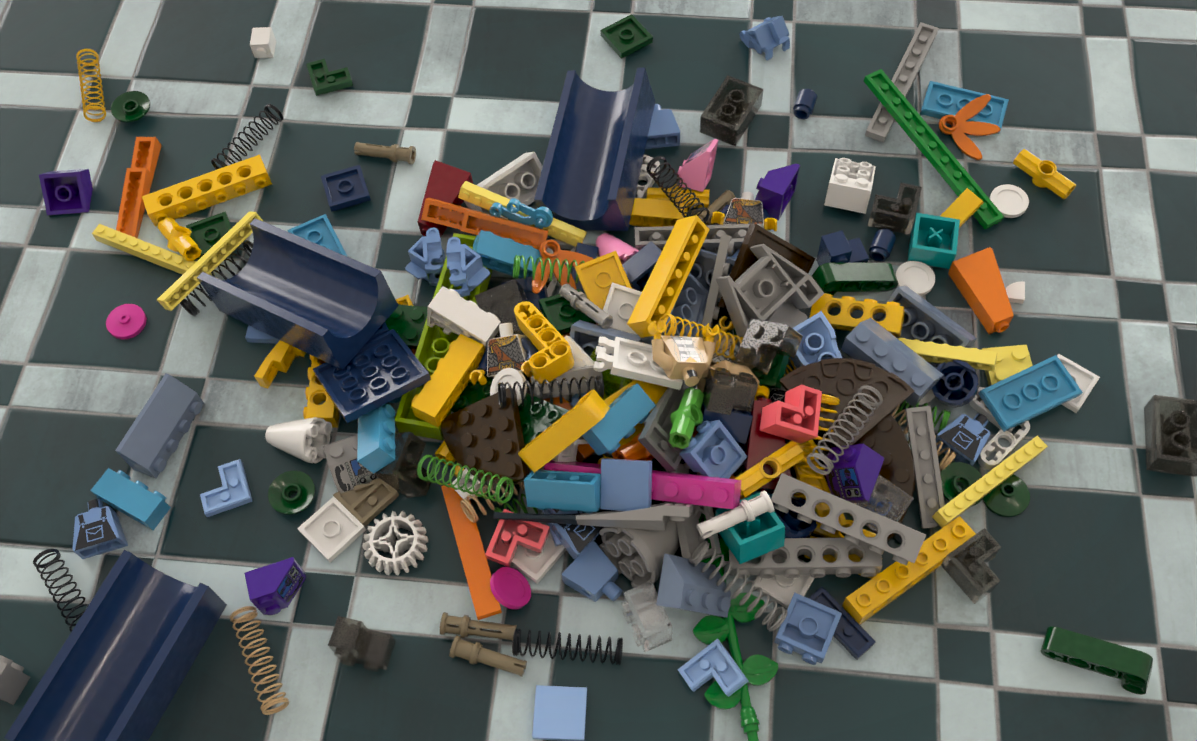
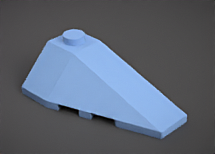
(817, 341)

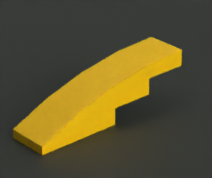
(277, 360)

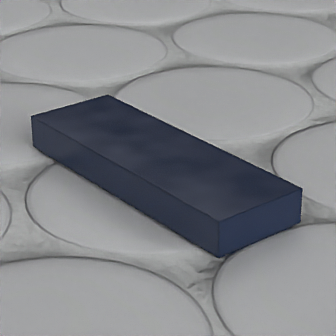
(848, 631)

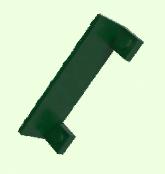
(533, 418)

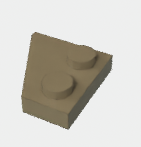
(367, 500)

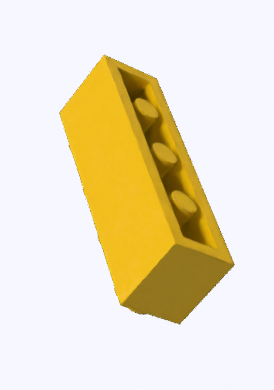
(448, 380)

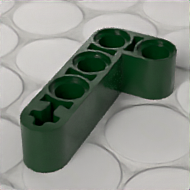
(855, 277)
(1099, 656)

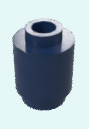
(805, 103)
(882, 245)

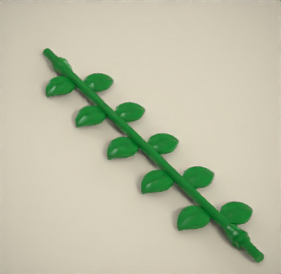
(756, 668)

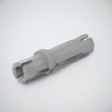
(579, 301)

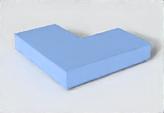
(233, 492)
(716, 663)

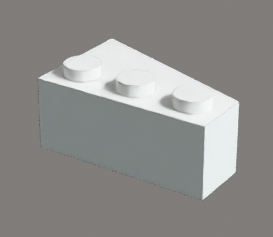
(461, 317)

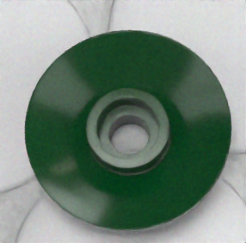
(130, 106)
(958, 474)
(287, 484)
(1008, 504)

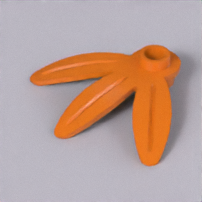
(961, 127)
(537, 283)

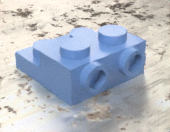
(713, 451)
(807, 629)

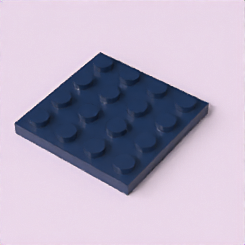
(374, 376)

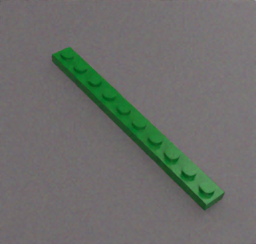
(930, 145)

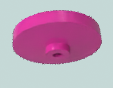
(126, 321)
(510, 588)

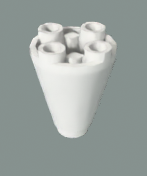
(301, 438)

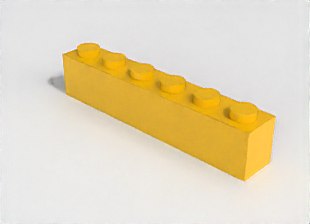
(668, 274)

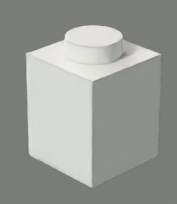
(263, 42)

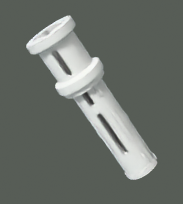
(745, 511)

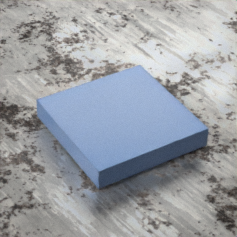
(560, 713)

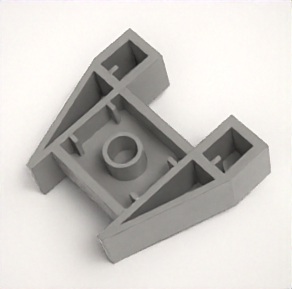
(765, 288)

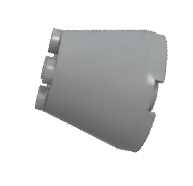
(639, 552)

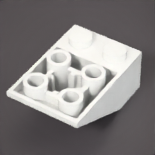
(850, 185)

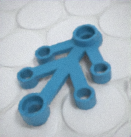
(540, 217)

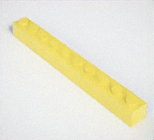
(486, 198)
(142, 249)
(208, 262)
(946, 353)
(989, 482)

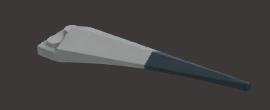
(646, 519)

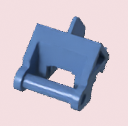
(767, 36)
(427, 257)
(464, 266)

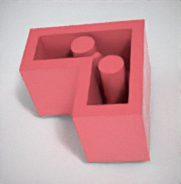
(795, 417)
(514, 533)

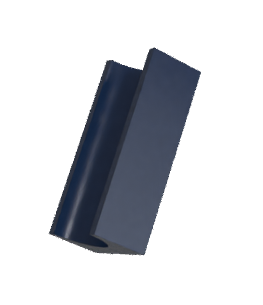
(596, 154)
(305, 295)
(121, 658)

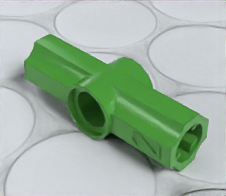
(686, 418)

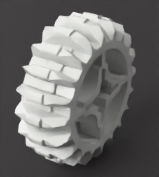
(376, 543)

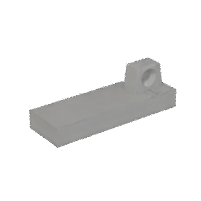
(578, 373)

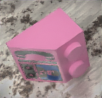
(699, 166)

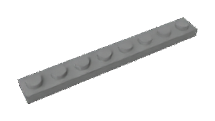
(903, 78)

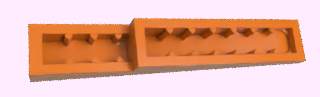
(137, 184)
(475, 221)
(472, 556)

